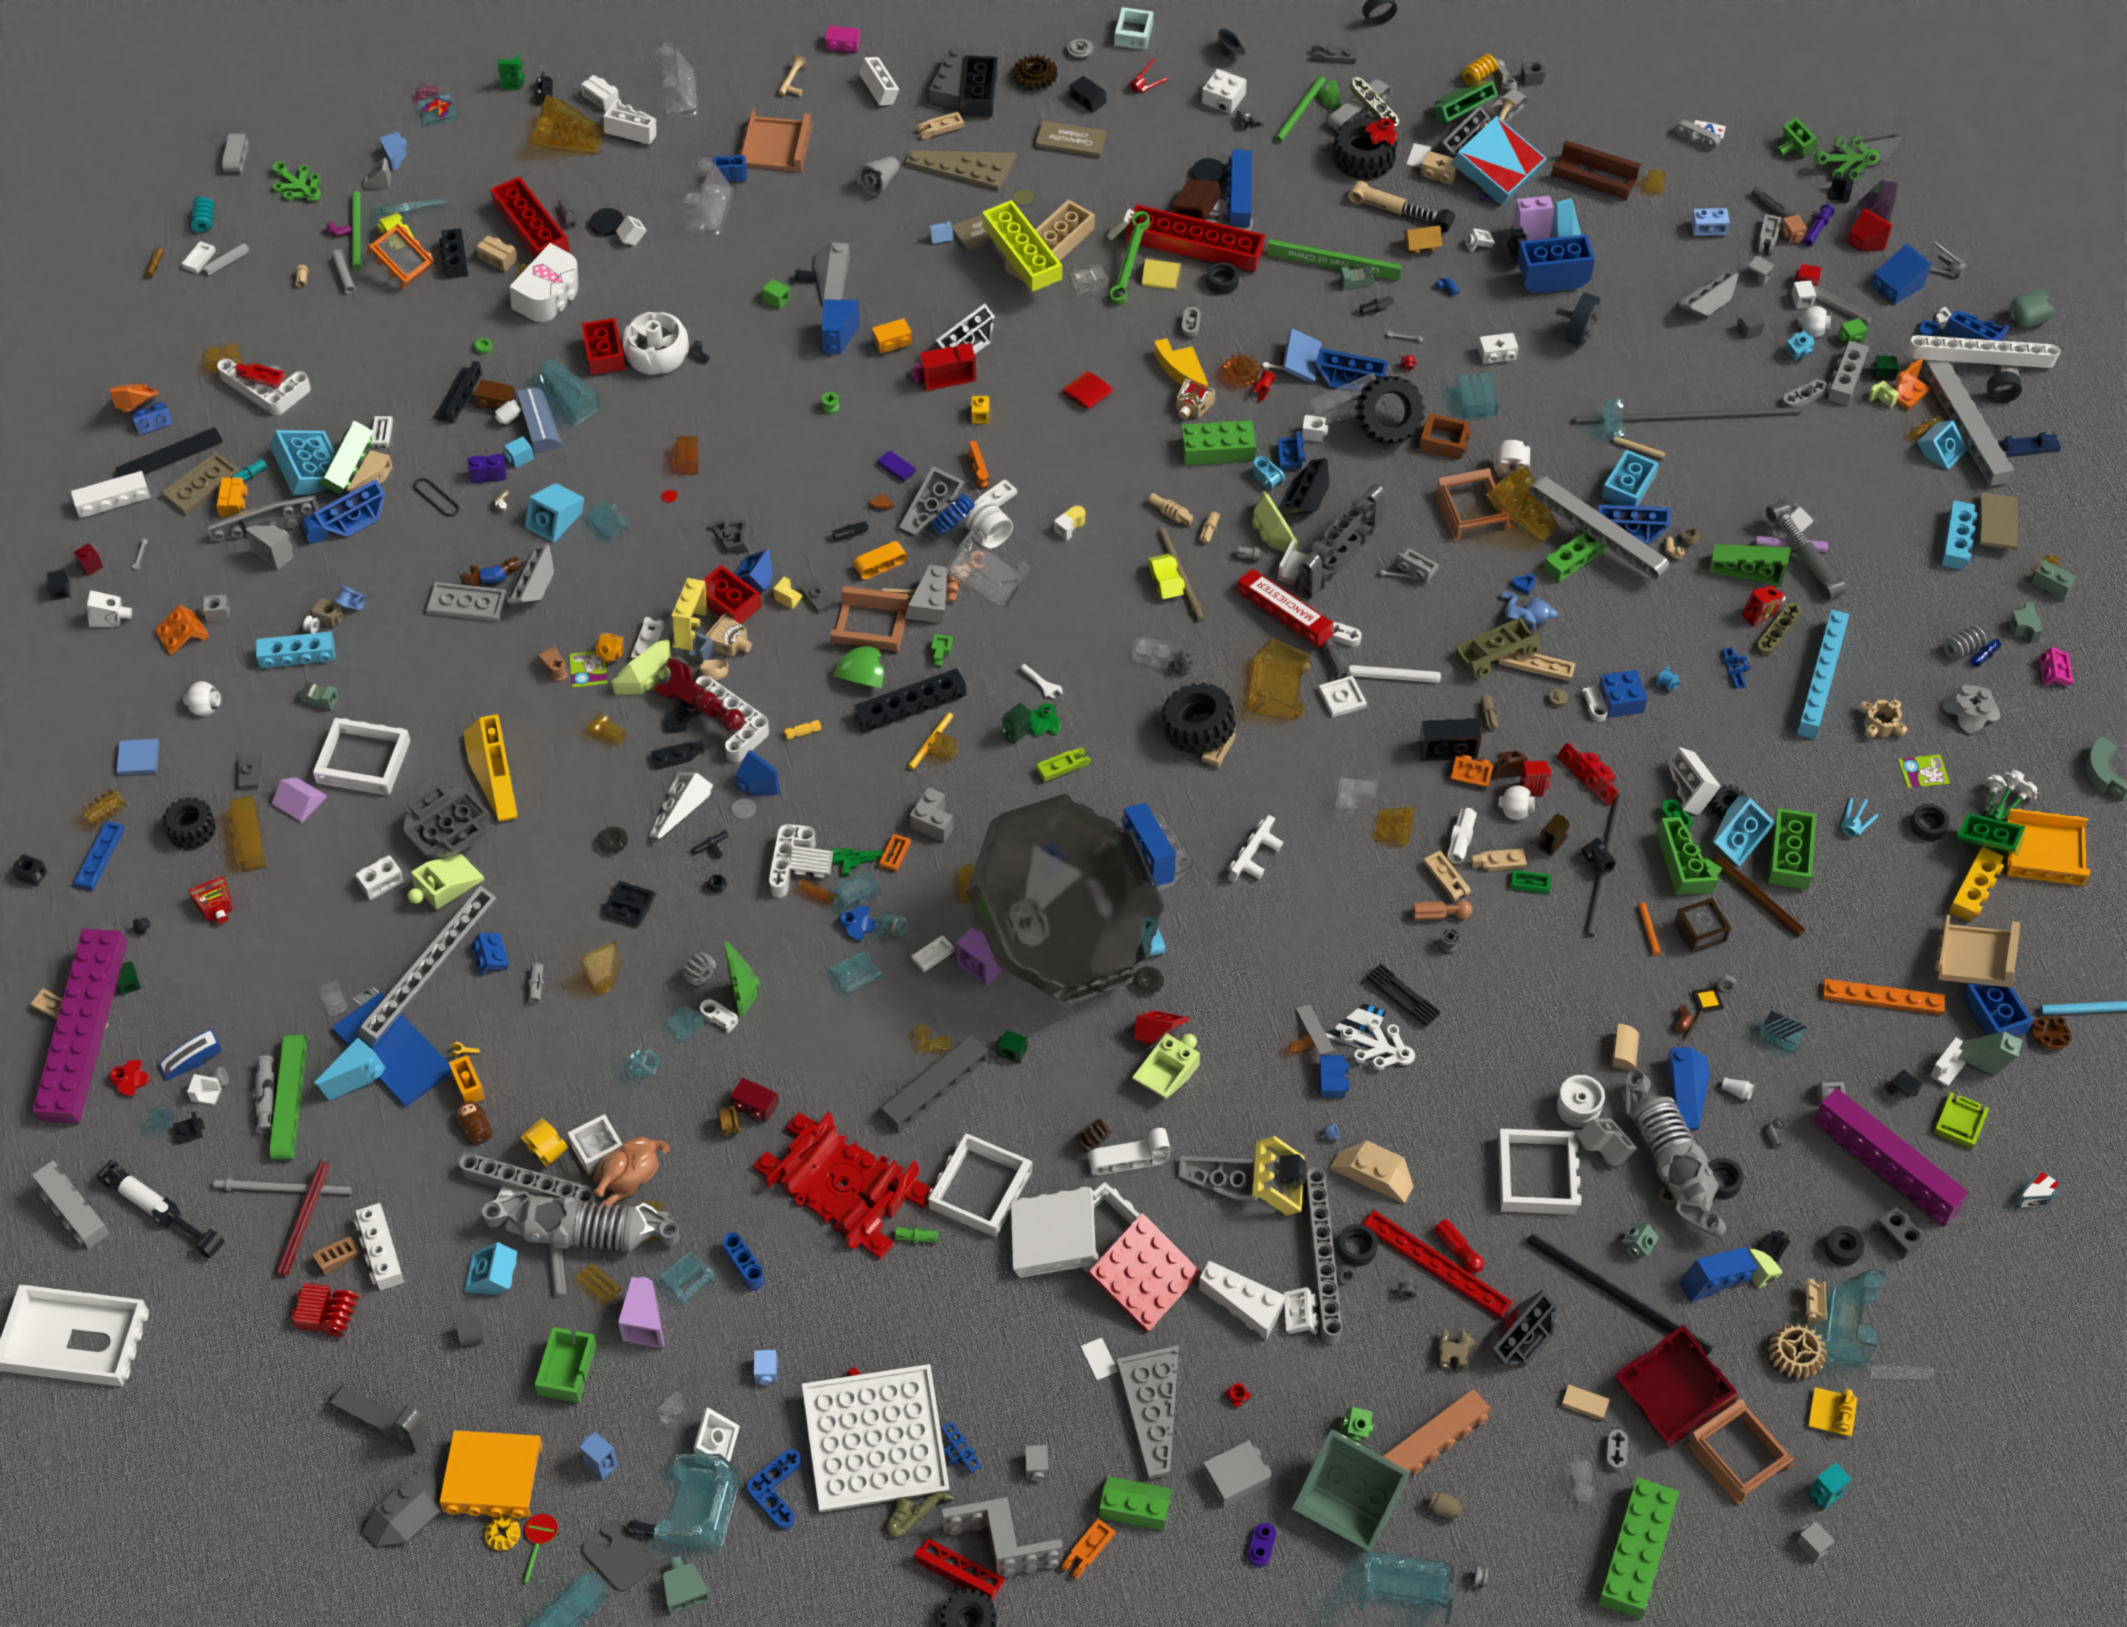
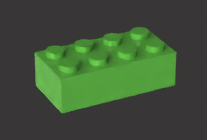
(1218, 442)
(1792, 848)

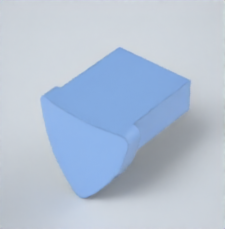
(941, 232)

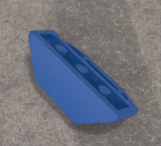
(1344, 368)
(353, 510)
(1639, 521)

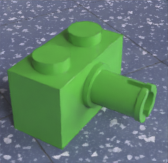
(1797, 138)

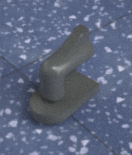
(1243, 119)

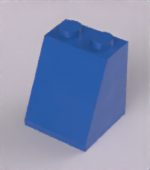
(1901, 274)
(839, 324)

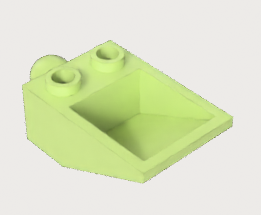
(443, 880)
(1169, 1065)

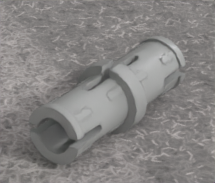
(535, 983)

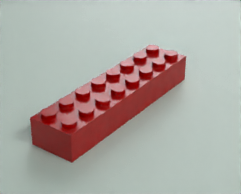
(1199, 238)

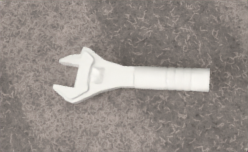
(1047, 687)

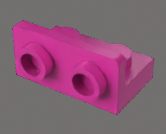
(2055, 667)

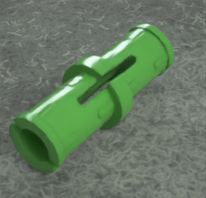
(916, 1235)

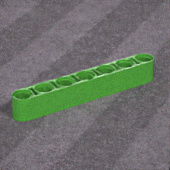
(288, 1097)

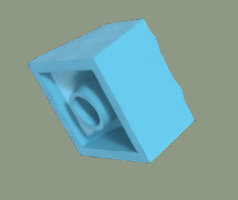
(1943, 444)
(491, 1270)

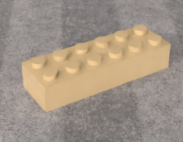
(1062, 231)

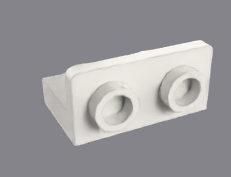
(1949, 1065)
(1301, 1311)

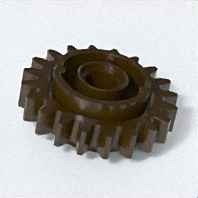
(1035, 72)

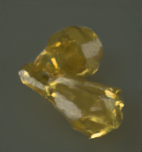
(940, 1043)

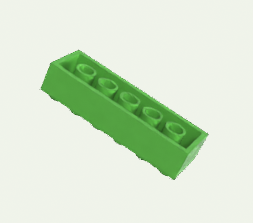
(1638, 1548)

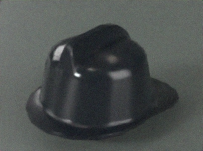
(1229, 43)

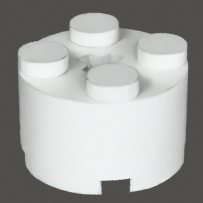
(1510, 456)

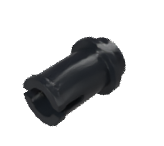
(805, 275)
(641, 1528)

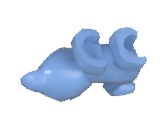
(1535, 612)

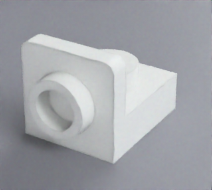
(1478, 237)

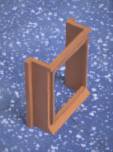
(1449, 511)
(874, 600)
(1718, 1468)

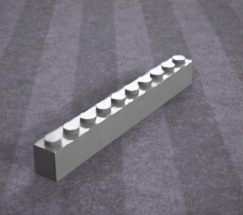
(1968, 421)
(426, 966)

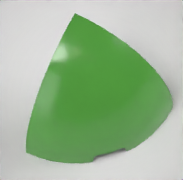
(861, 666)

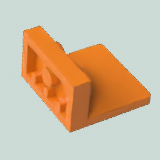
(1909, 387)
(179, 627)

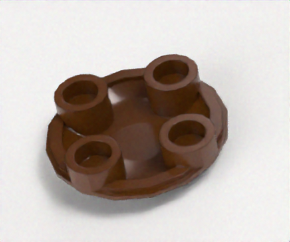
(2051, 1032)

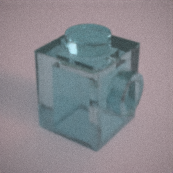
(643, 1063)

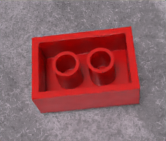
(603, 346)
(730, 595)

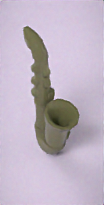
(904, 1519)

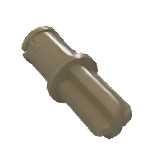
(1489, 712)

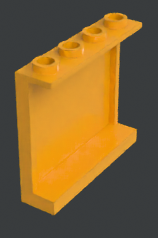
(2050, 849)
(490, 1474)

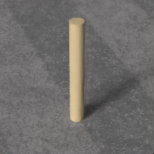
(1638, 447)

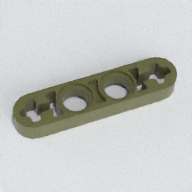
(1376, 100)
(1776, 628)

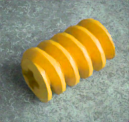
(1479, 69)

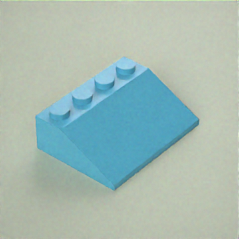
(302, 458)

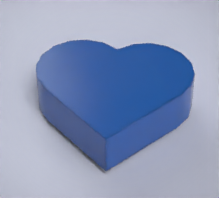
(1929, 328)
(1524, 583)

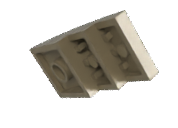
(1998, 521)

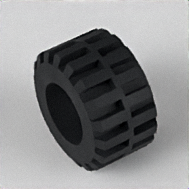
(193, 834)

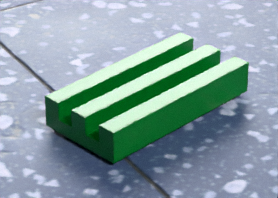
(1530, 884)

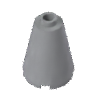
(877, 174)

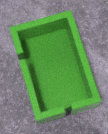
(565, 1365)

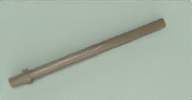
(1196, 608)

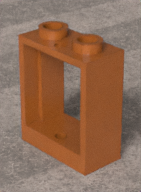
(1443, 447)

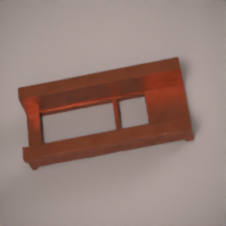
(1576, 154)

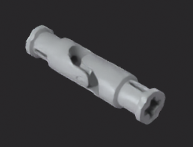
(264, 1097)

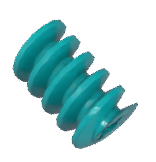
(202, 214)

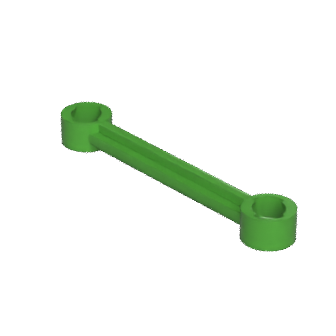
(1130, 257)

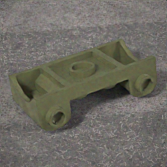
(1496, 643)

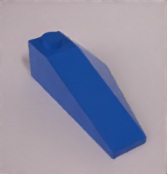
(1688, 1082)

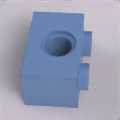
(598, 1455)

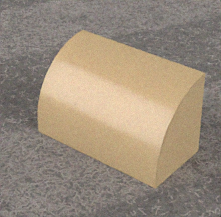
(1625, 1047)

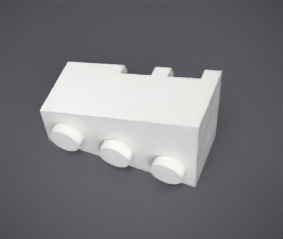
(629, 124)
(1693, 780)

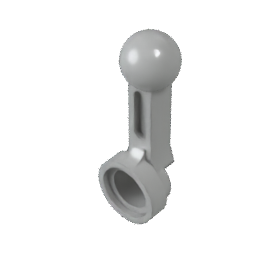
(1508, 82)

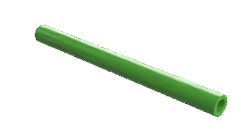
(1300, 109)
(356, 230)

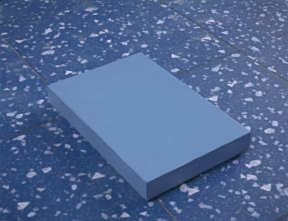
(1301, 356)

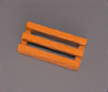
(889, 865)

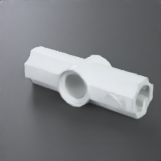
(1461, 835)

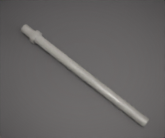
(229, 1184)

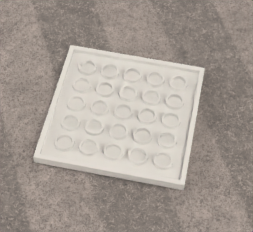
(875, 1438)

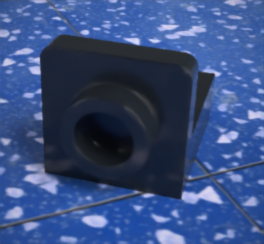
(189, 1129)
(1776, 1245)

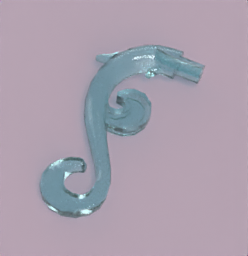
(390, 209)

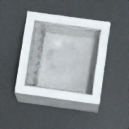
(593, 1142)

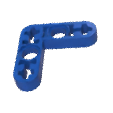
(767, 1490)

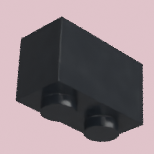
(1087, 94)

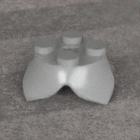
(1973, 707)

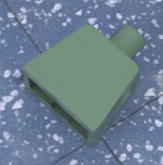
(684, 1586)

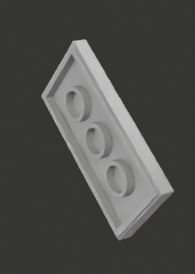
(466, 602)

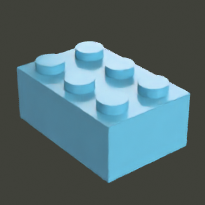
(1630, 480)

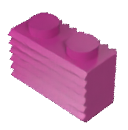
(842, 39)

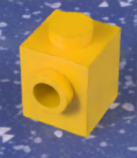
(980, 409)

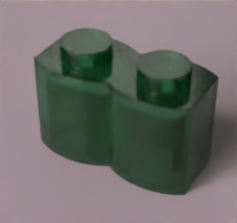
(1016, 723)

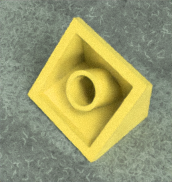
(1160, 274)

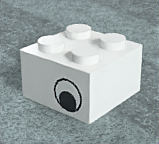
(1224, 91)

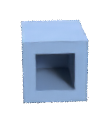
(765, 1366)

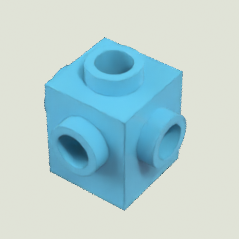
(1800, 345)

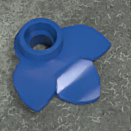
(859, 923)

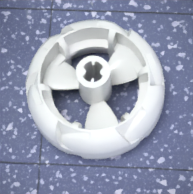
(653, 327)

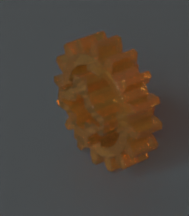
(1241, 370)

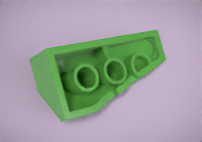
(741, 979)

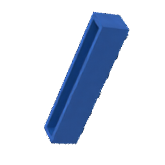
(1239, 188)

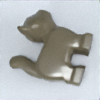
(1453, 1351)

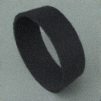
(1370, 5)

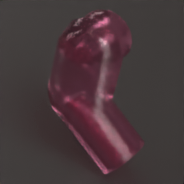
(424, 90)

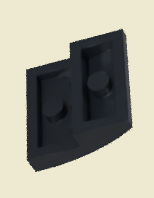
(629, 903)

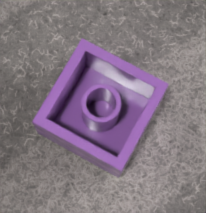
(976, 957)

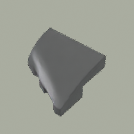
(733, 534)

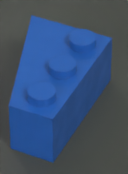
(1717, 1273)

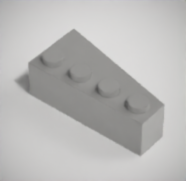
(69, 1205)

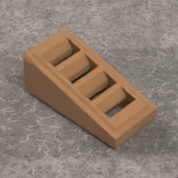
(333, 1264)

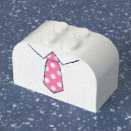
(545, 285)

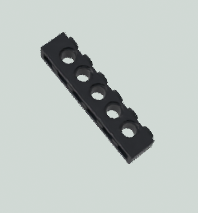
(910, 700)

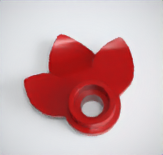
(1380, 132)
(132, 1077)

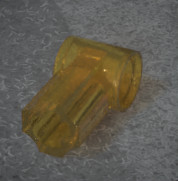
(602, 726)

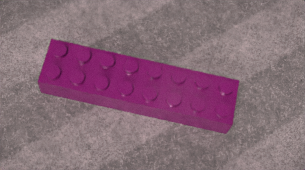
(1890, 1157)

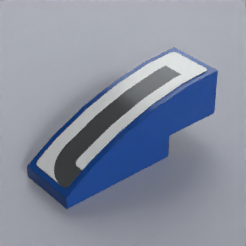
(190, 1054)

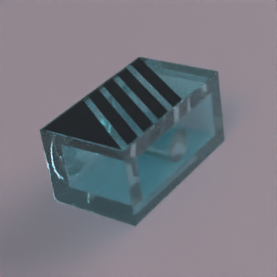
(1783, 1032)

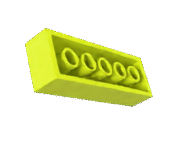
(1022, 245)

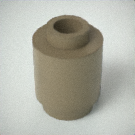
(1445, 1506)

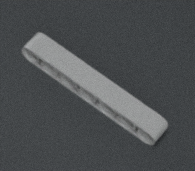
(519, 1177)

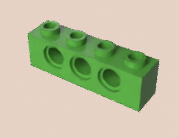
(1572, 556)

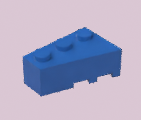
(1968, 327)

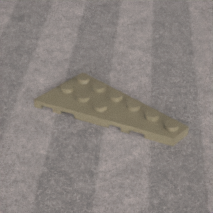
(977, 168)

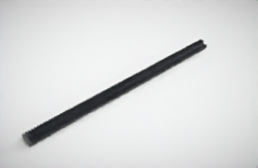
(1611, 1289)

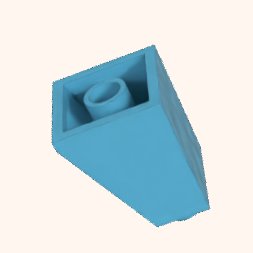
(553, 511)

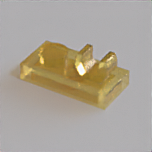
(964, 878)

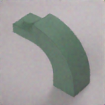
(2099, 772)

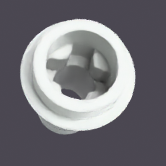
(1739, 1088)

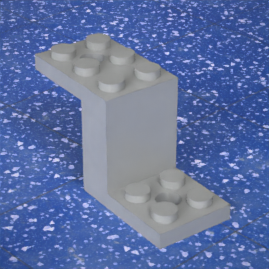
(1006, 1554)

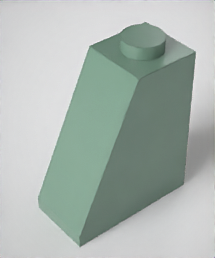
(1991, 1052)

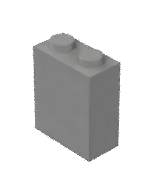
(1237, 1473)

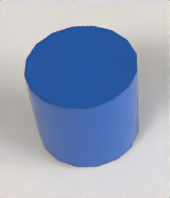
(313, 530)

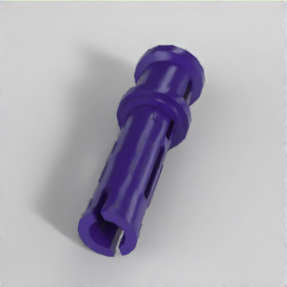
(1821, 220)

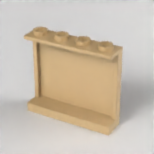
(1977, 954)

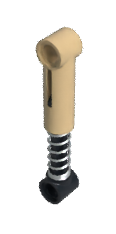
(1363, 193)

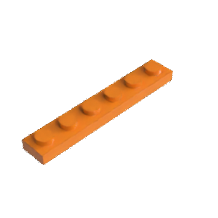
(1883, 997)

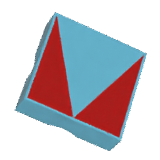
(1499, 160)

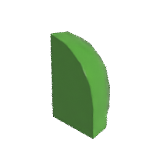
(1330, 95)

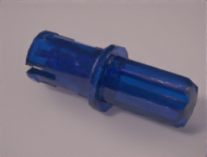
(1986, 652)

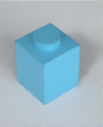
(518, 452)

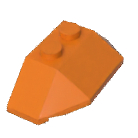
(131, 396)

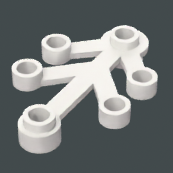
(1379, 1046)

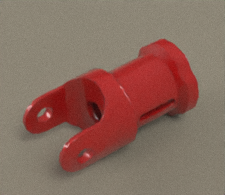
(1263, 385)

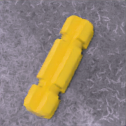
(802, 729)

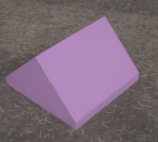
(297, 798)

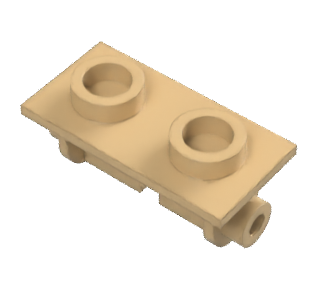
(1815, 1301)

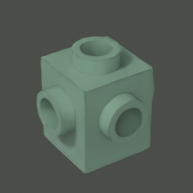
(1640, 1239)

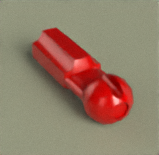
(1458, 1245)

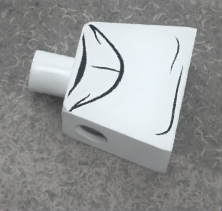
(106, 610)

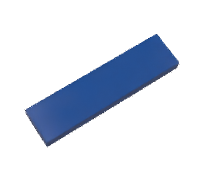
(99, 855)

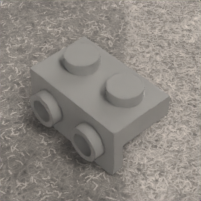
(1417, 565)

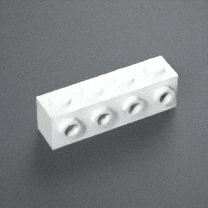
(379, 1246)

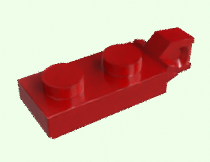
(260, 374)

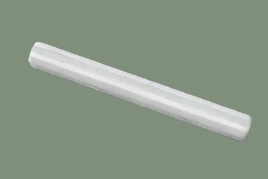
(1394, 673)

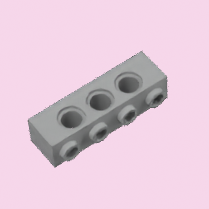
(1848, 373)

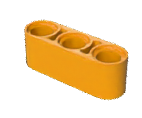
(880, 560)

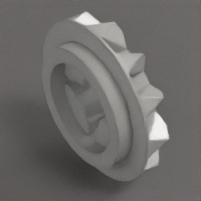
(1080, 44)

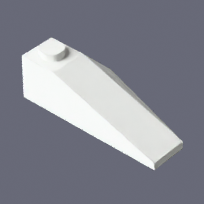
(685, 794)

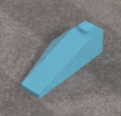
(1564, 220)

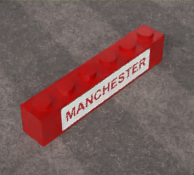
(1285, 607)

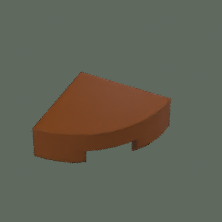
(881, 502)

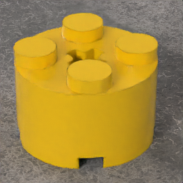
(544, 1142)

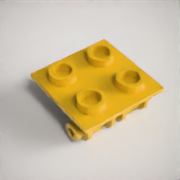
(1833, 1411)

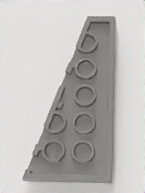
(1150, 1394)

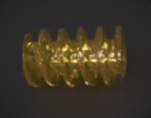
(102, 807)

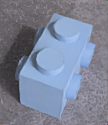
(1710, 221)

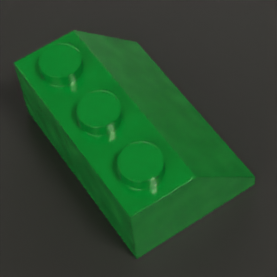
(1991, 834)

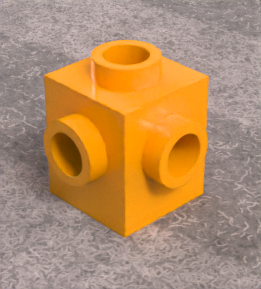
(609, 647)

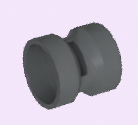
(1449, 940)

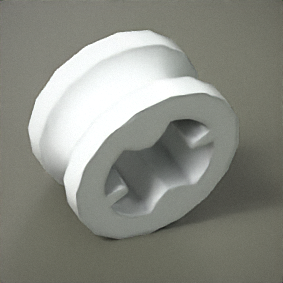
(311, 624)

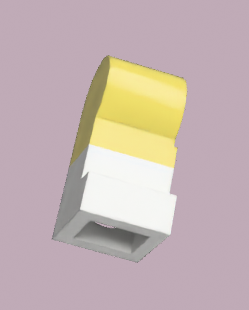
(1069, 521)

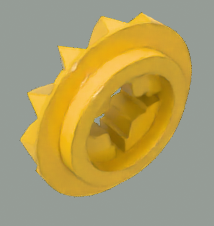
(500, 1542)

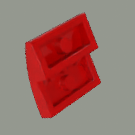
(1087, 390)

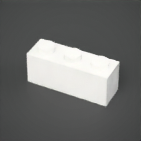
(878, 81)

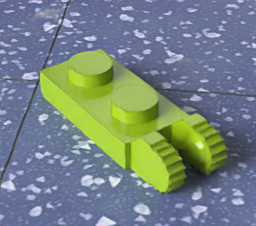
(1062, 764)

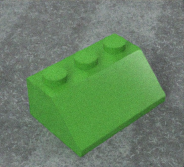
(1135, 1503)

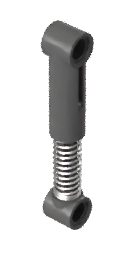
(1829, 584)

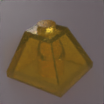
(601, 968)

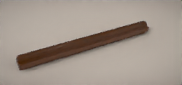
(1759, 896)

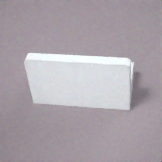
(1289, 565)

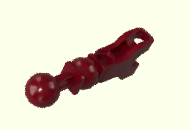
(684, 687)

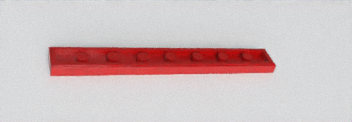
(1438, 1265)

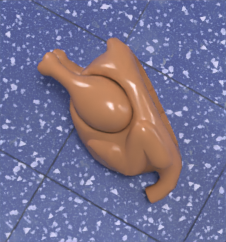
(627, 1168)

